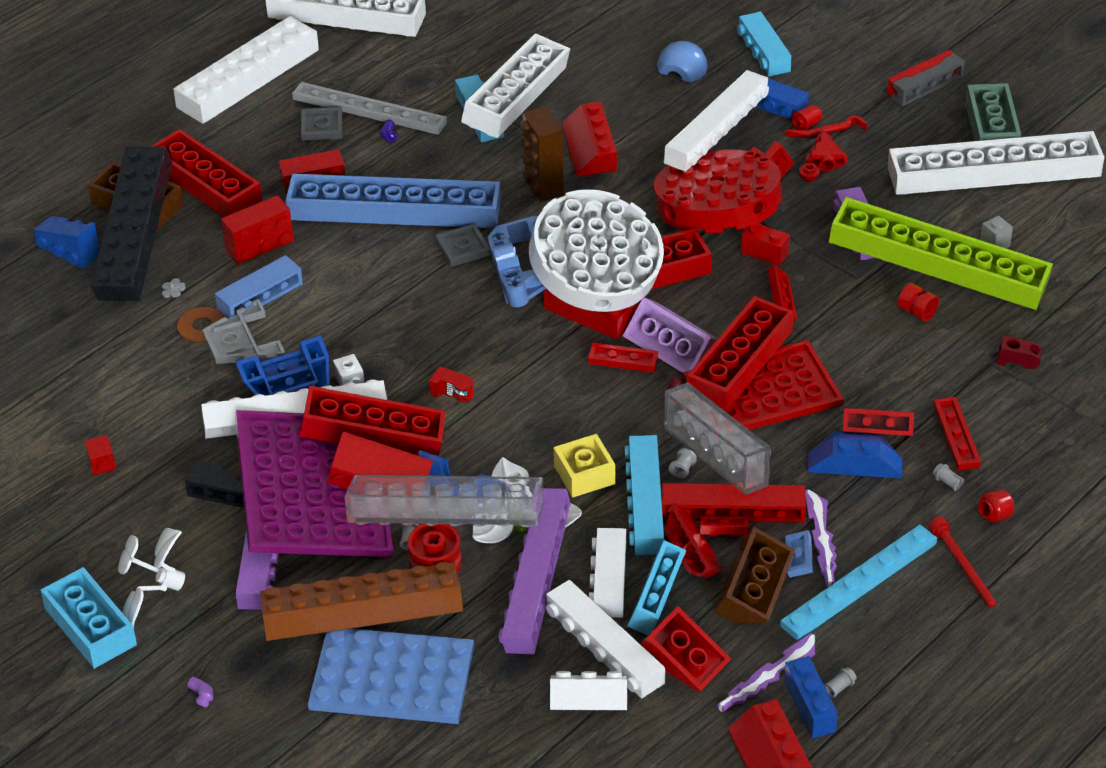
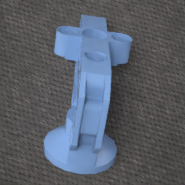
(516, 284)

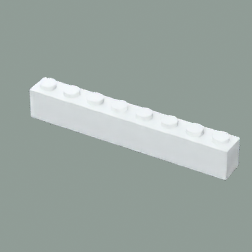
(716, 120)
(220, 416)

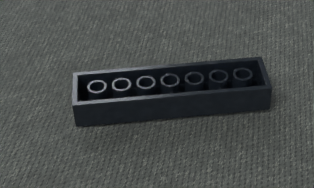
(132, 224)

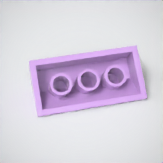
(673, 337)

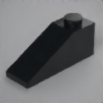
(213, 484)

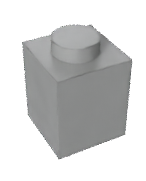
(997, 232)

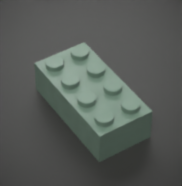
(991, 112)

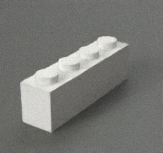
(609, 570)

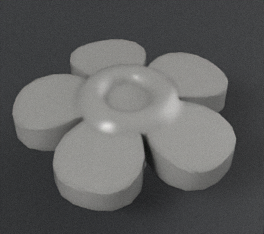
(173, 288)

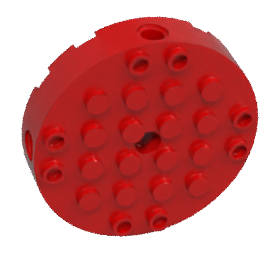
(719, 191)

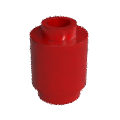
(806, 117)

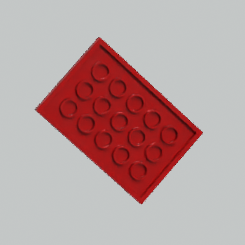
(786, 388)

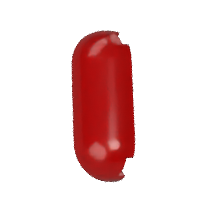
(685, 533)

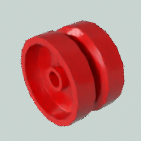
(434, 545)

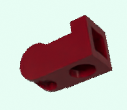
(1019, 352)

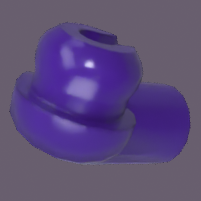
(387, 132)

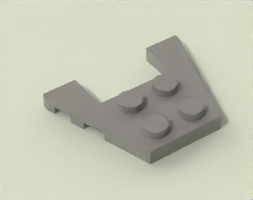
(232, 341)

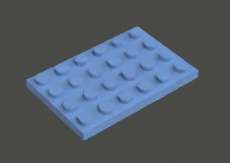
(392, 675)

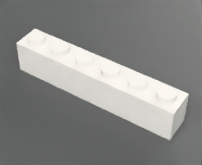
(605, 638)

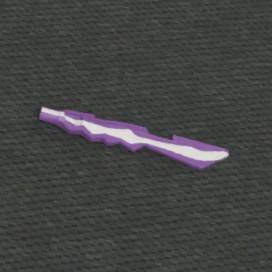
(821, 537)
(768, 673)

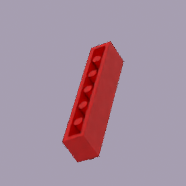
(768, 504)

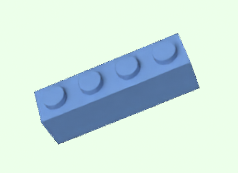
(262, 284)

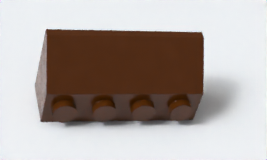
(754, 579)

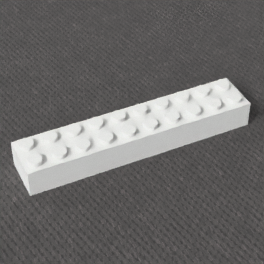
(995, 162)

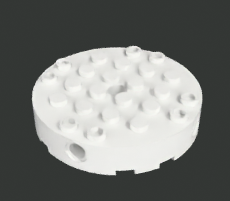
(595, 250)

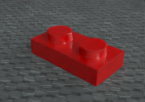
(724, 525)

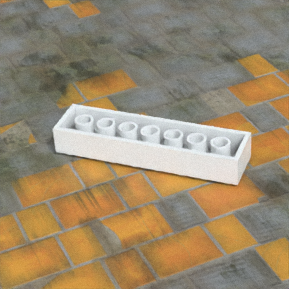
(384, 16)
(246, 69)
(515, 85)

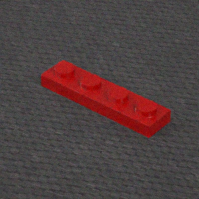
(957, 433)

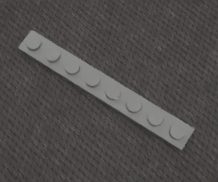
(370, 108)

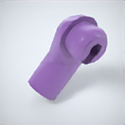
(203, 689)

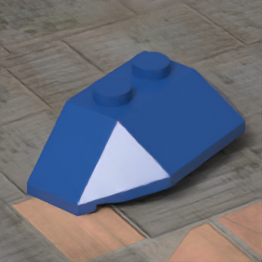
(855, 455)

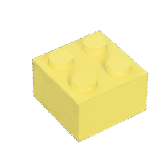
(584, 465)

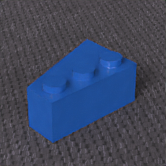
(68, 240)

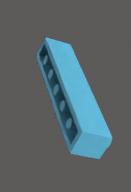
(645, 493)

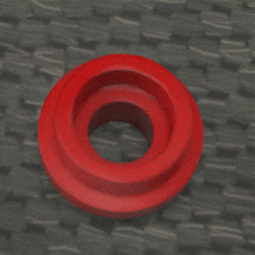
(809, 172)

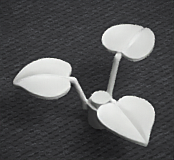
(495, 533)
(166, 576)

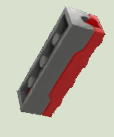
(925, 77)

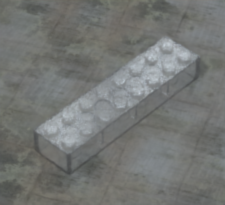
(445, 500)

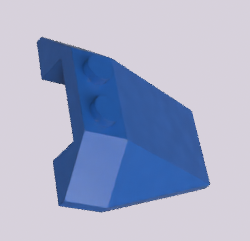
(287, 372)

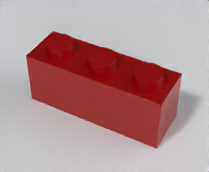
(317, 164)
(878, 421)

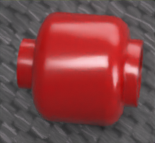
(996, 505)

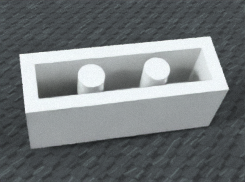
(588, 691)

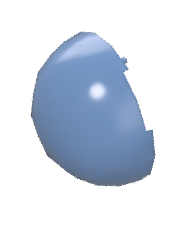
(684, 59)

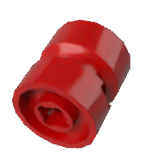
(915, 301)

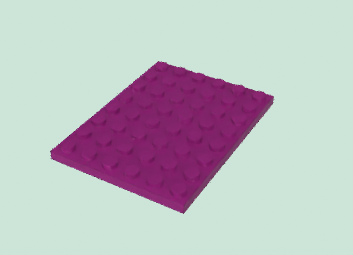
(288, 494)

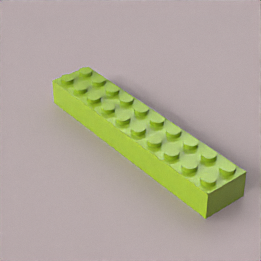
(940, 253)

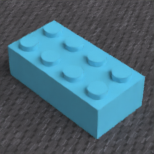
(88, 617)

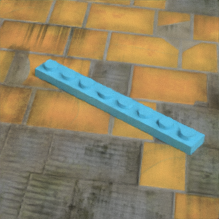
(858, 582)

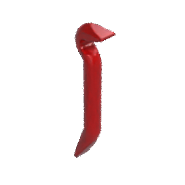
(828, 128)

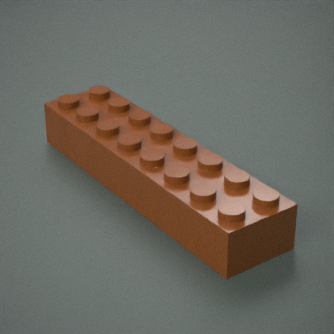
(361, 601)

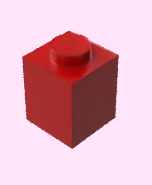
(100, 455)

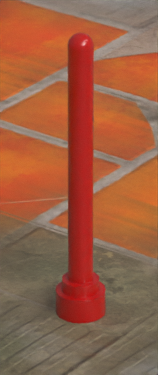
(940, 528)

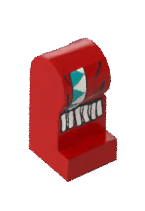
(451, 384)

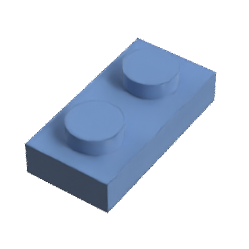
(802, 558)

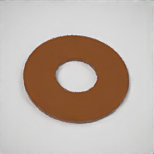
(185, 322)

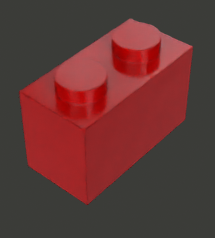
(765, 243)

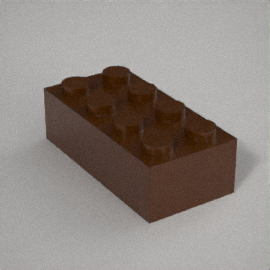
(542, 153)
(103, 187)

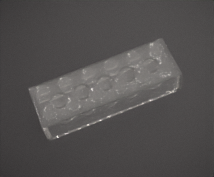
(717, 438)

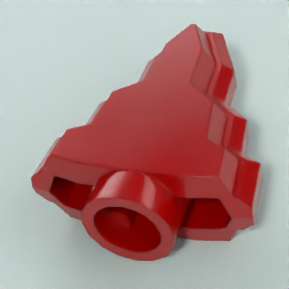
(826, 153)

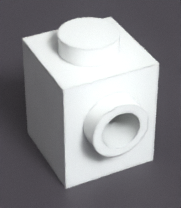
(348, 370)

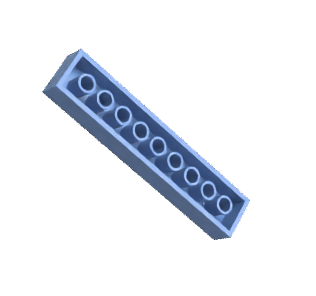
(394, 200)

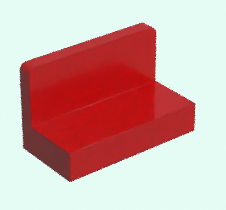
(778, 156)

